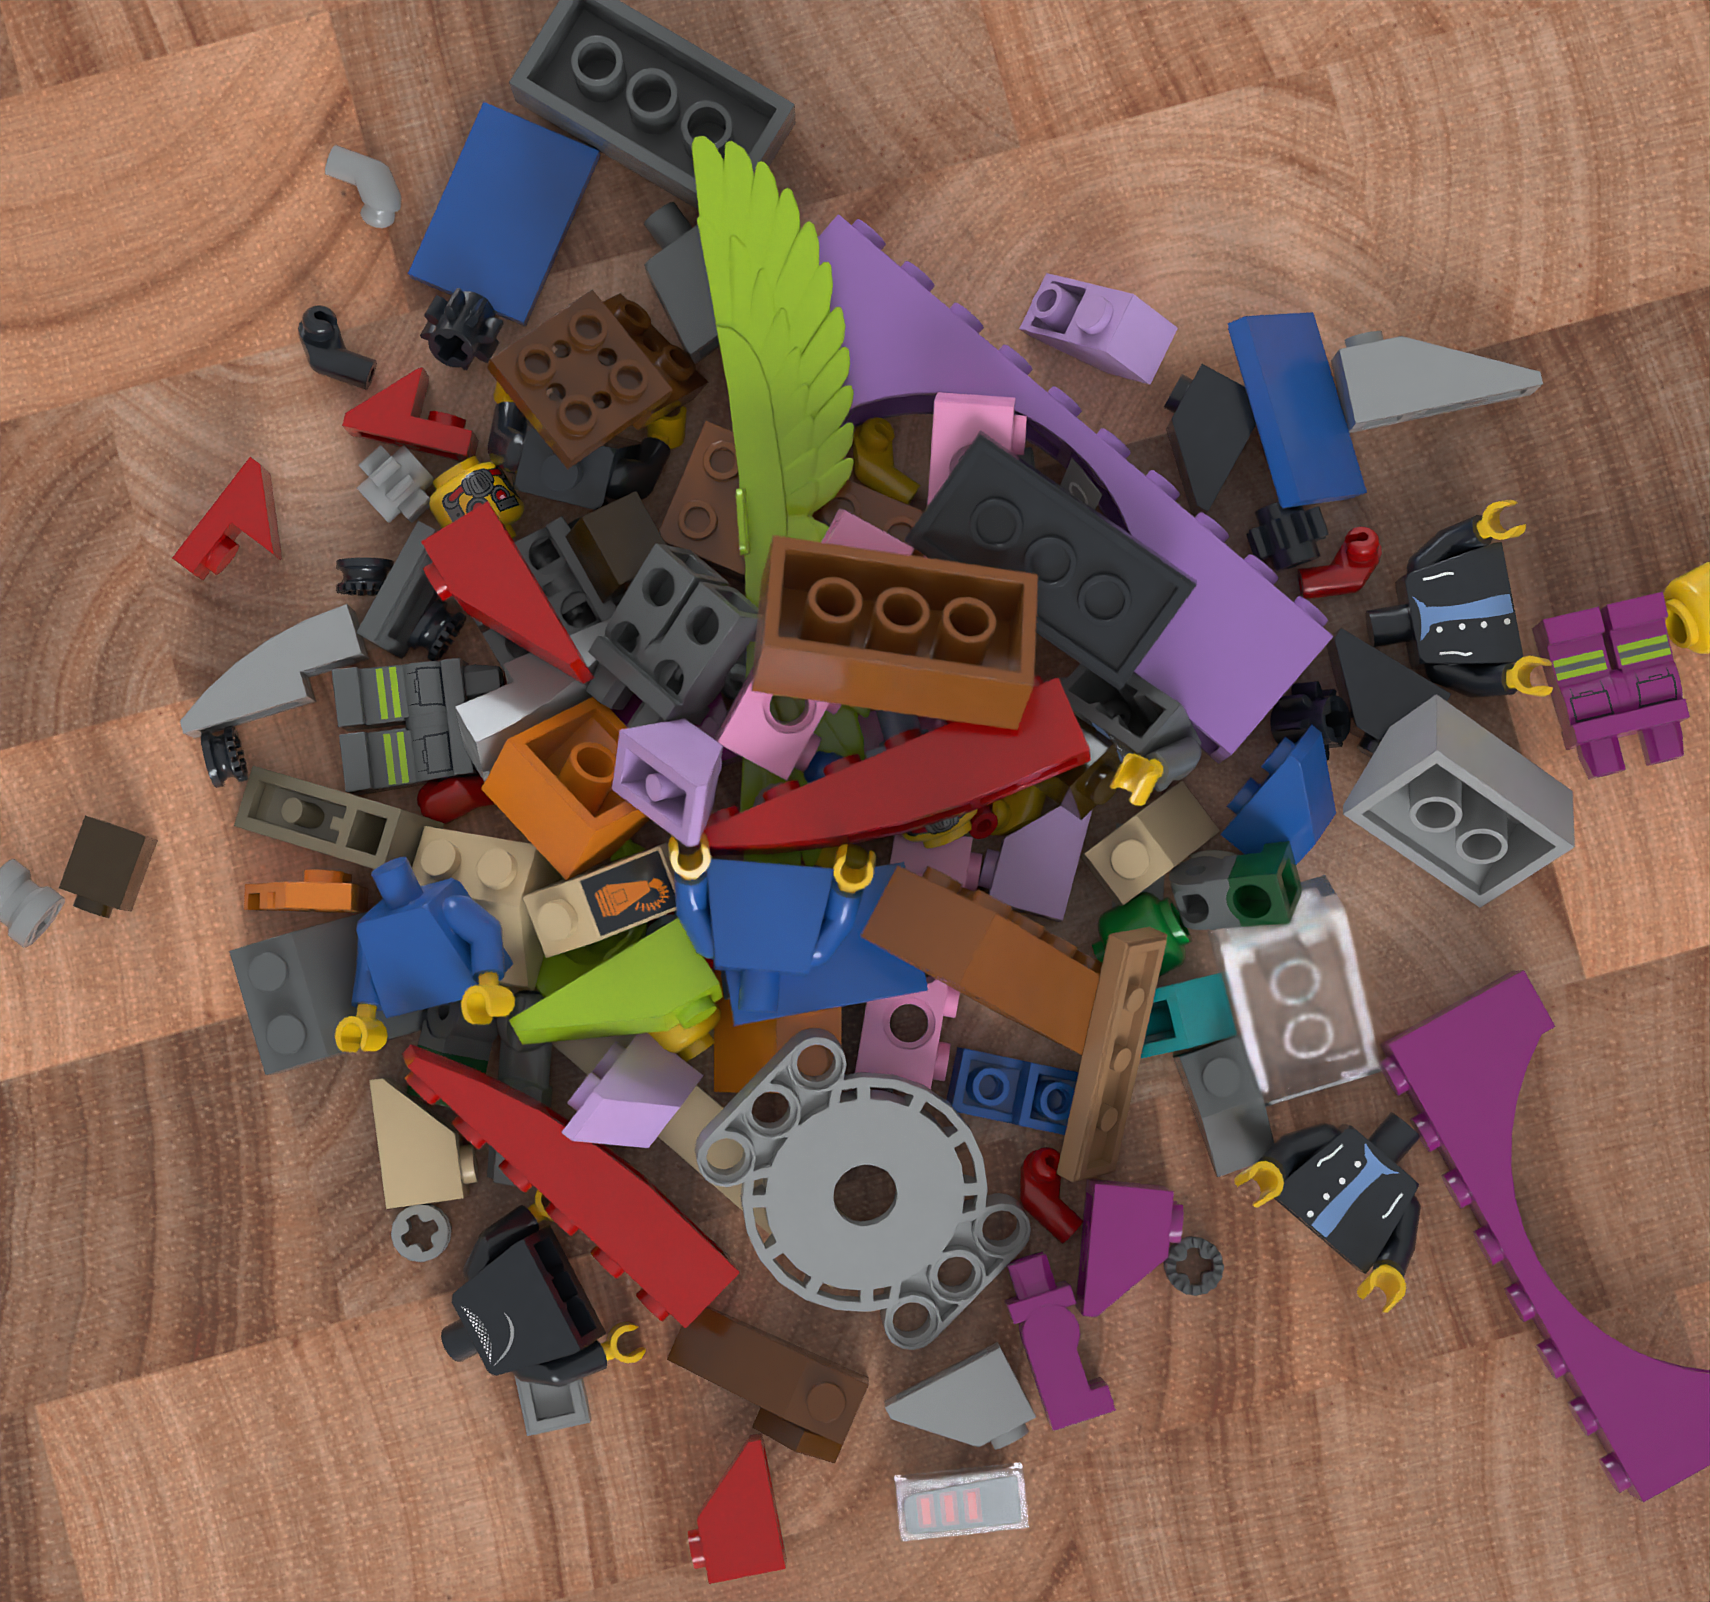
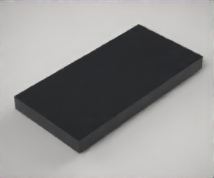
(1098, 586)

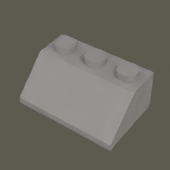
(1462, 803)

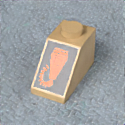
(603, 900)

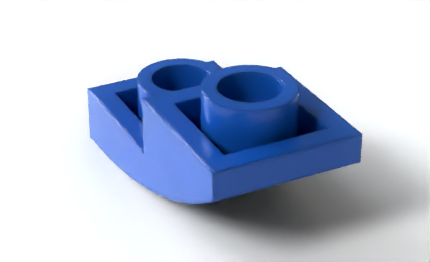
(1011, 1090)

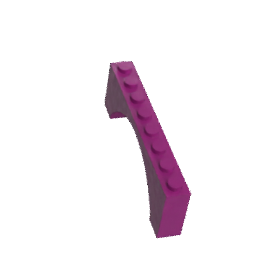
(1465, 1085)

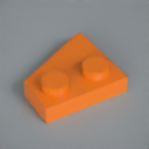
(320, 892)

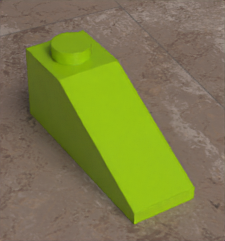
(634, 992)

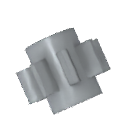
(395, 483)

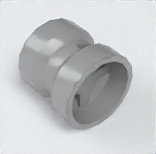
(24, 905)

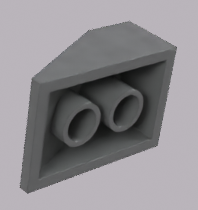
(300, 992)

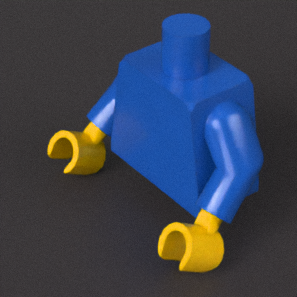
(765, 916)
(423, 952)

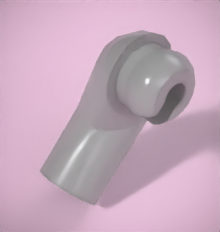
(373, 183)

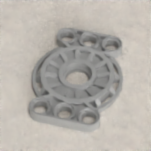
(827, 1136)

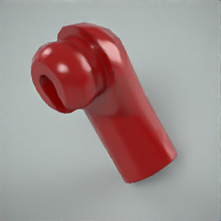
(452, 798)
(1041, 1194)

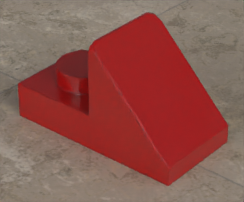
(395, 420)
(243, 506)

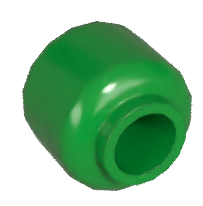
(1143, 912)

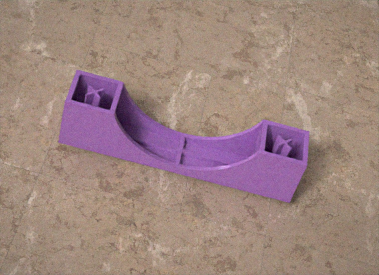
(1235, 635)

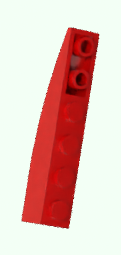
(910, 783)
(586, 1186)

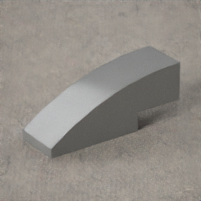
(278, 673)
(530, 697)

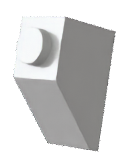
(968, 1402)

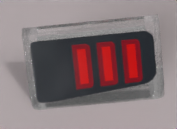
(961, 1501)

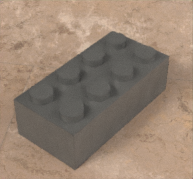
(645, 93)

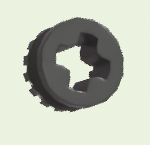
(1208, 1278)

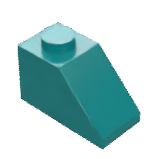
(1188, 1016)

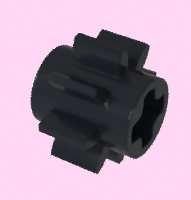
(461, 329)
(1287, 535)
(1309, 707)

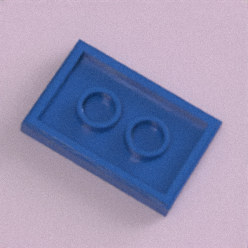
(505, 212)
(1296, 408)
(852, 976)

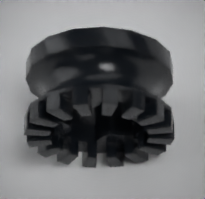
(362, 575)
(435, 630)
(222, 756)

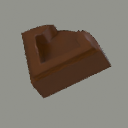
(796, 1437)

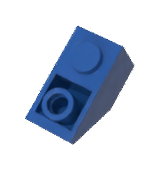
(1289, 804)

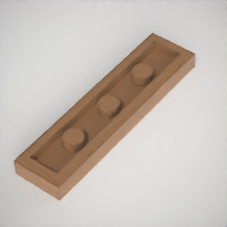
(1112, 1053)

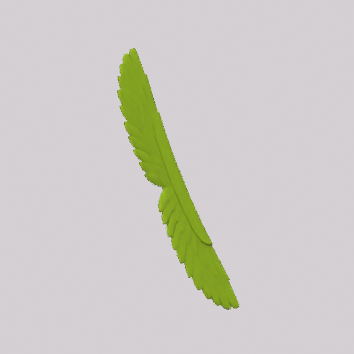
(782, 394)

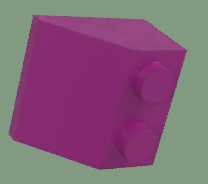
(1122, 1239)

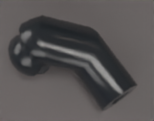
(327, 350)

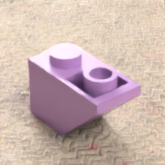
(1099, 327)
(635, 1097)

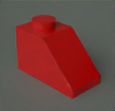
(740, 1521)

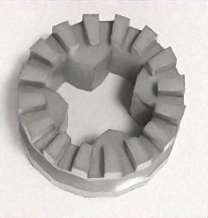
(403, 1225)

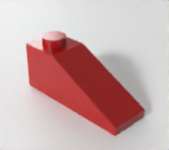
(494, 584)

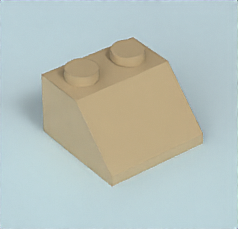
(496, 878)

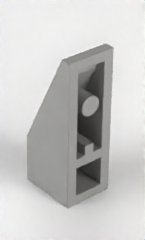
(1413, 379)

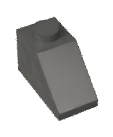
(1226, 1103)

